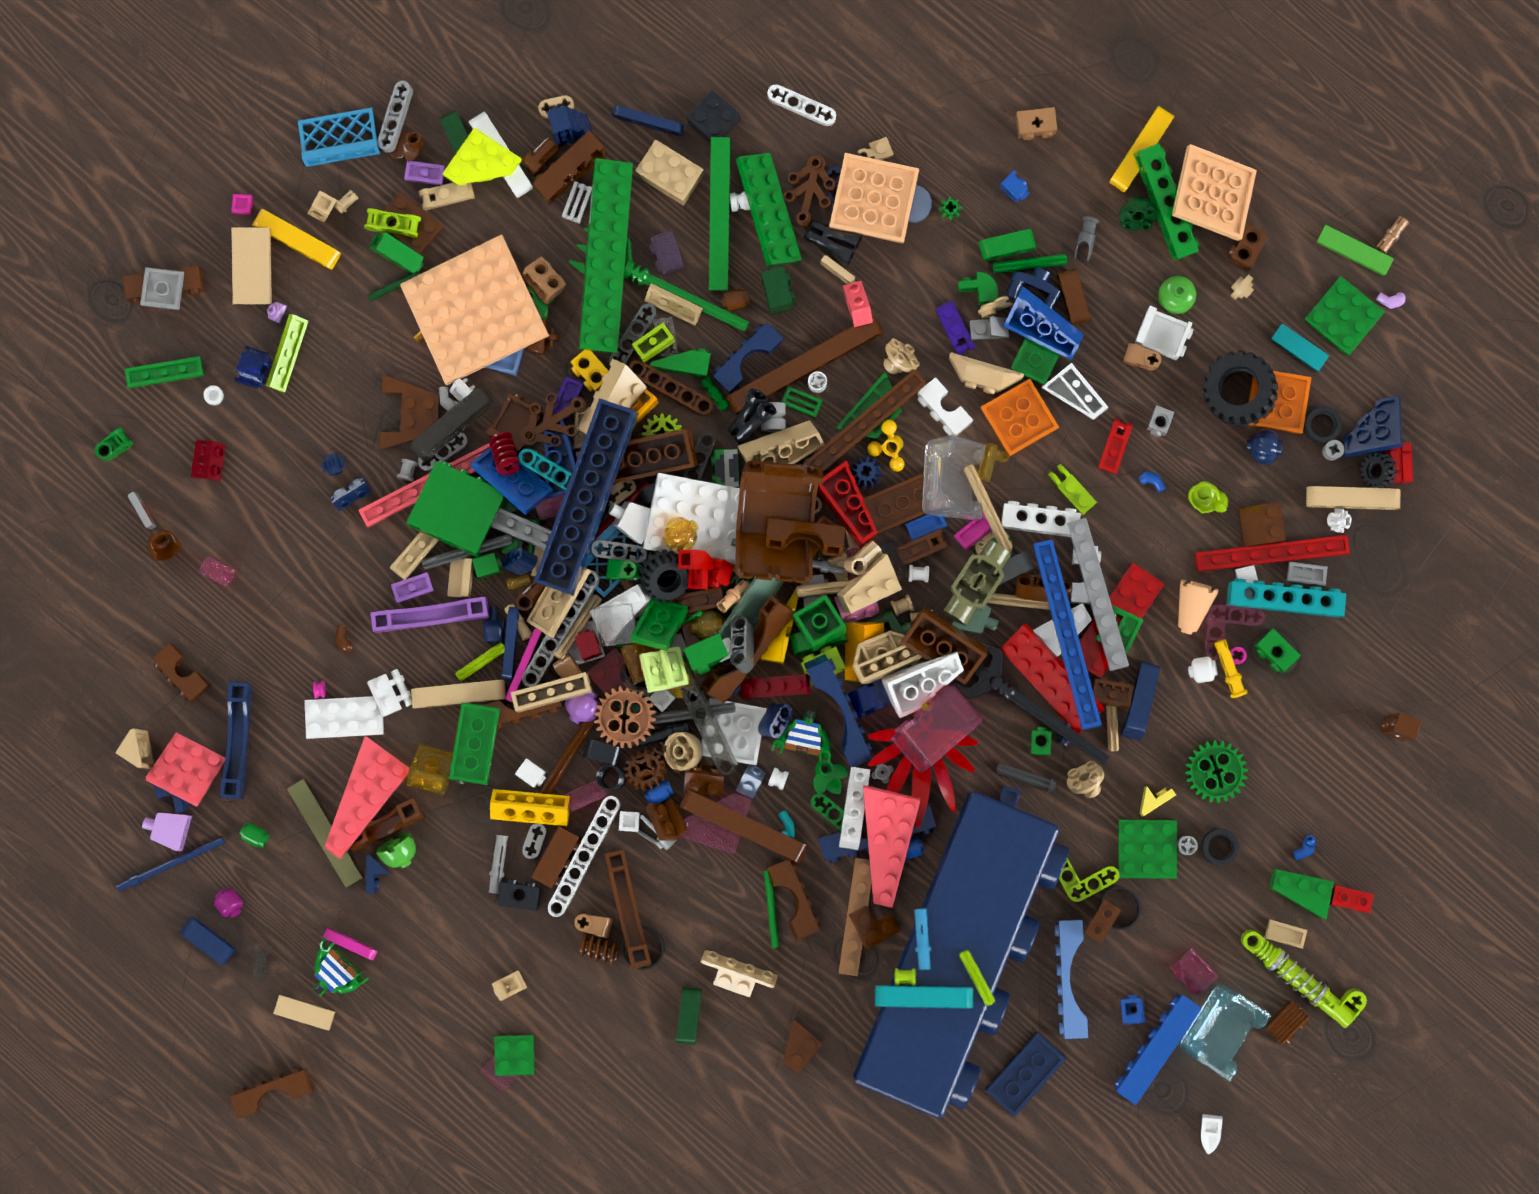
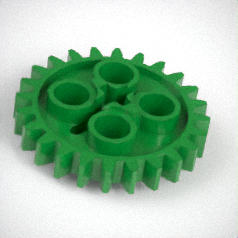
(1233, 766)

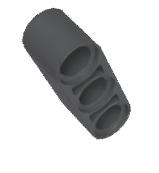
(1017, 565)
(742, 644)

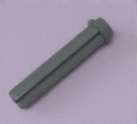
(1026, 777)

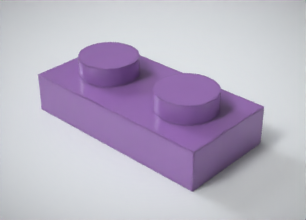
(424, 173)
(412, 587)

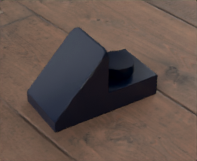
(374, 867)

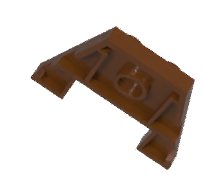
(418, 412)

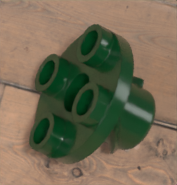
(1137, 214)

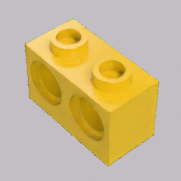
(595, 367)

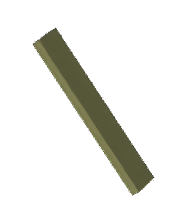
(321, 828)

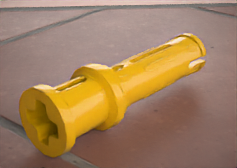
(1232, 677)

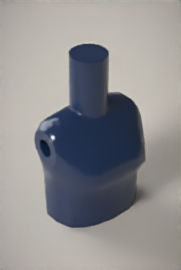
(494, 627)

